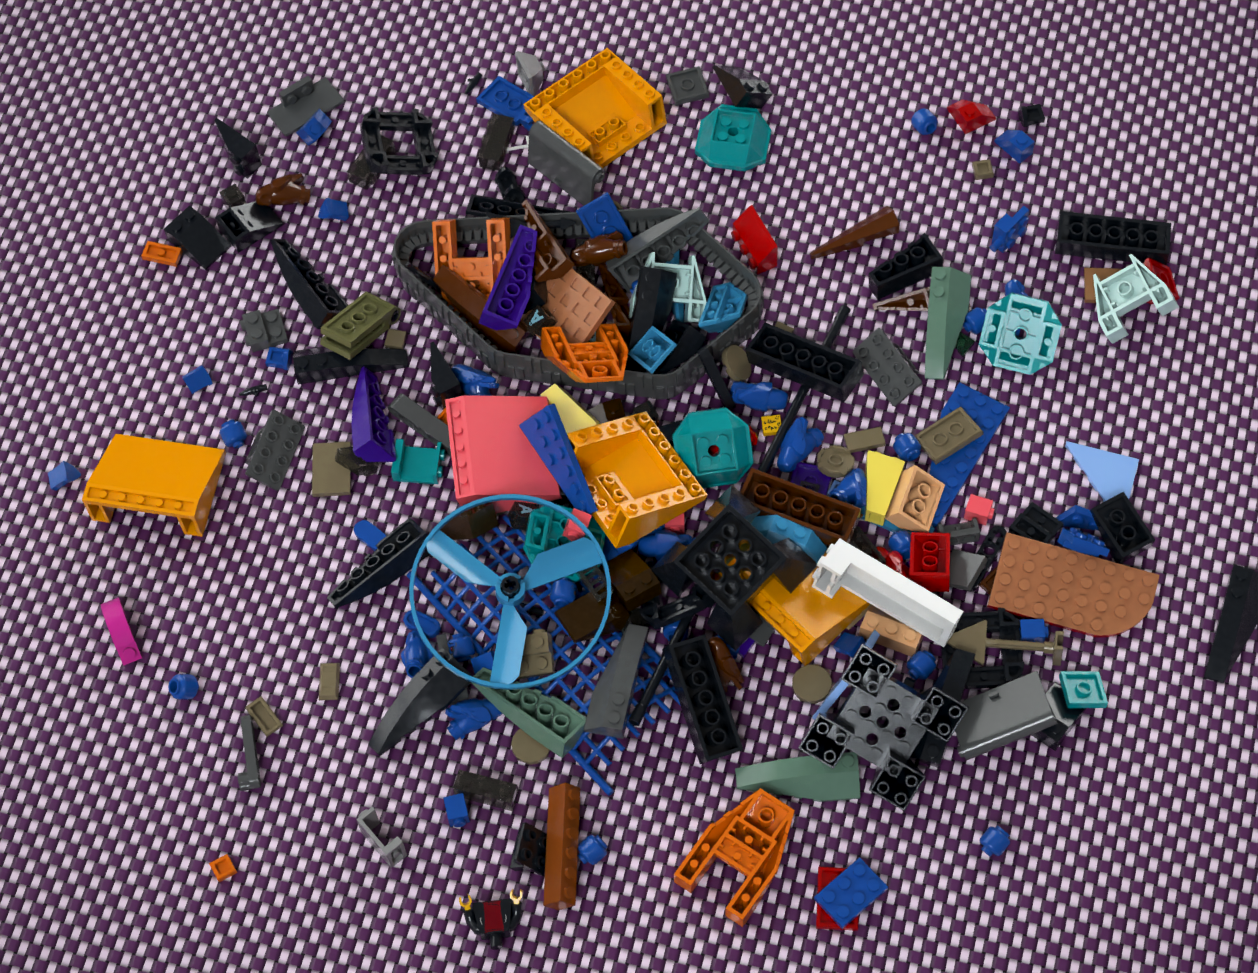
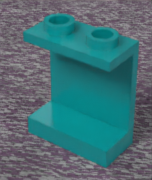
(417, 463)

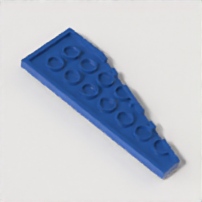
(957, 468)

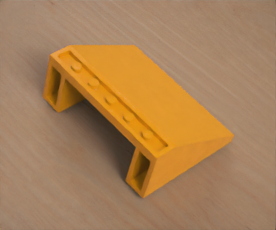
(600, 108)
(633, 477)
(156, 480)
(806, 615)

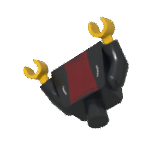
(493, 918)

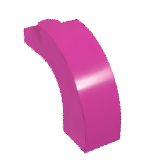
(120, 631)

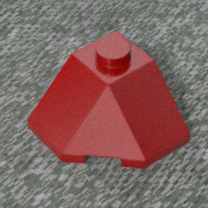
(970, 115)

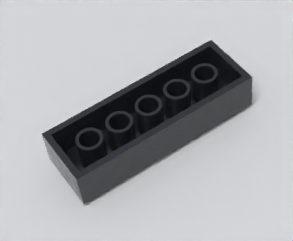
(1112, 237)
(804, 362)
(702, 699)

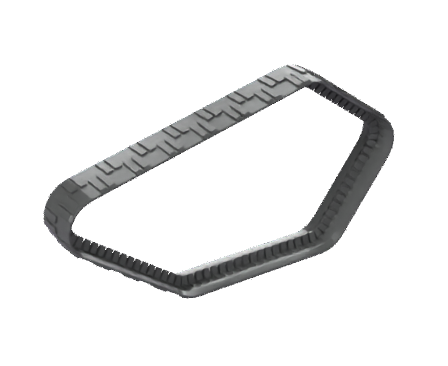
(523, 367)

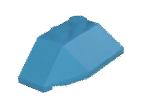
(722, 308)
(778, 528)

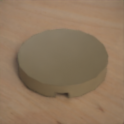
(736, 363)
(835, 461)
(811, 684)
(528, 749)

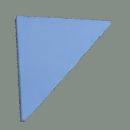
(1105, 470)
(841, 685)

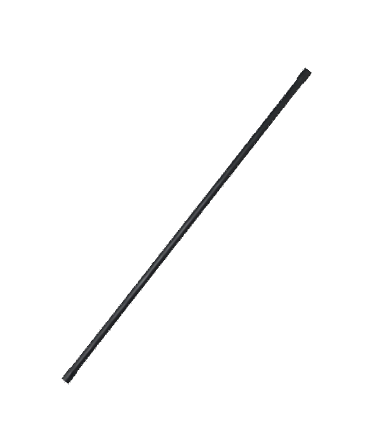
(641, 708)

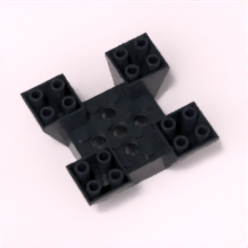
(697, 563)
(873, 686)

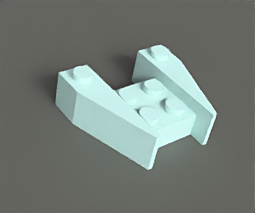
(687, 287)
(1126, 292)

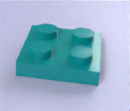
(1083, 689)

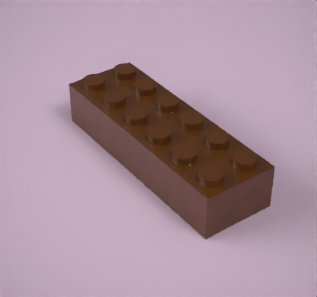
(813, 510)

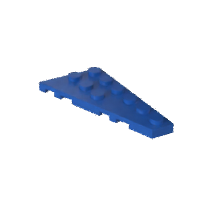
(553, 446)

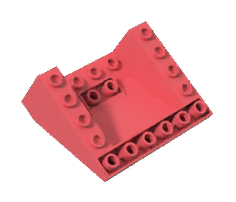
(493, 452)

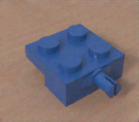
(1009, 229)
(1082, 543)

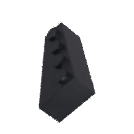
(905, 268)

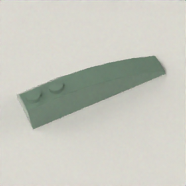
(946, 315)
(541, 717)
(803, 778)

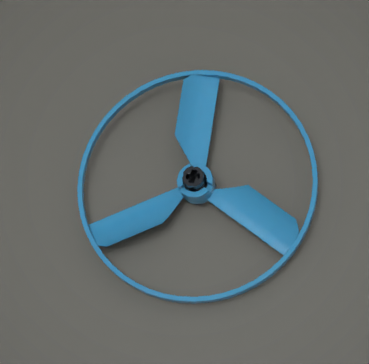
(511, 590)

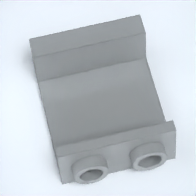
(393, 851)

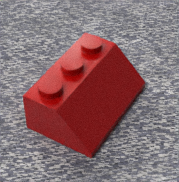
(755, 241)
(930, 560)

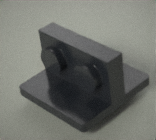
(529, 850)

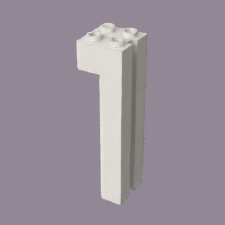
(886, 590)

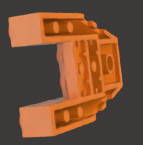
(477, 271)
(588, 361)
(748, 840)

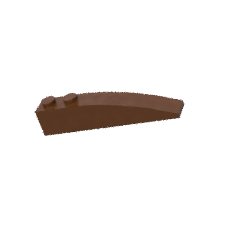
(471, 303)

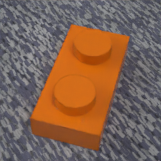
(162, 253)

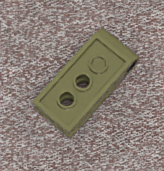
(358, 325)

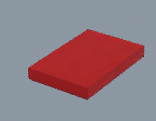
(823, 920)

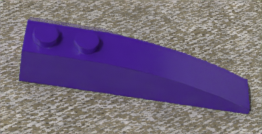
(513, 283)
(369, 424)

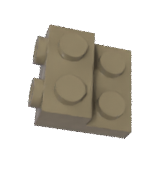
(537, 655)

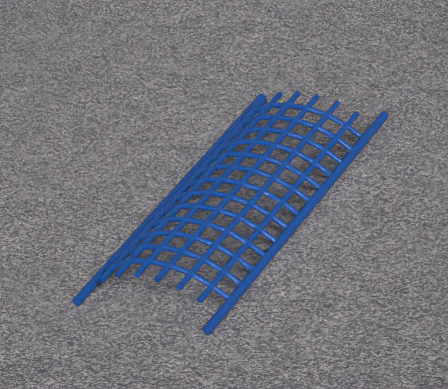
(654, 657)

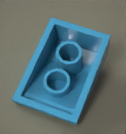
(652, 349)

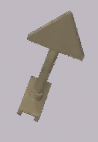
(974, 640)

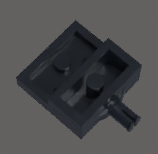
(1036, 524)

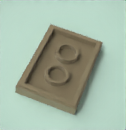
(948, 435)
(327, 475)

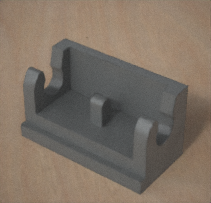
(961, 532)

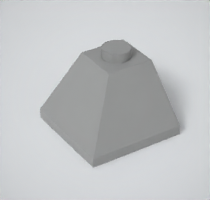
(529, 71)

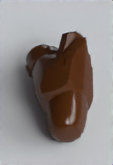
(283, 191)
(600, 250)
(725, 664)

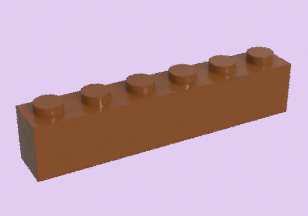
(562, 846)

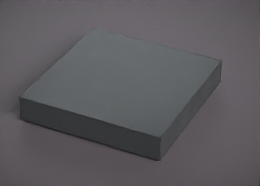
(687, 86)
(965, 569)

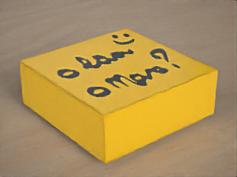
(770, 424)

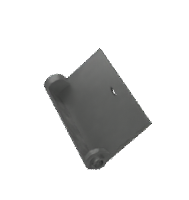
(563, 163)
(1004, 716)

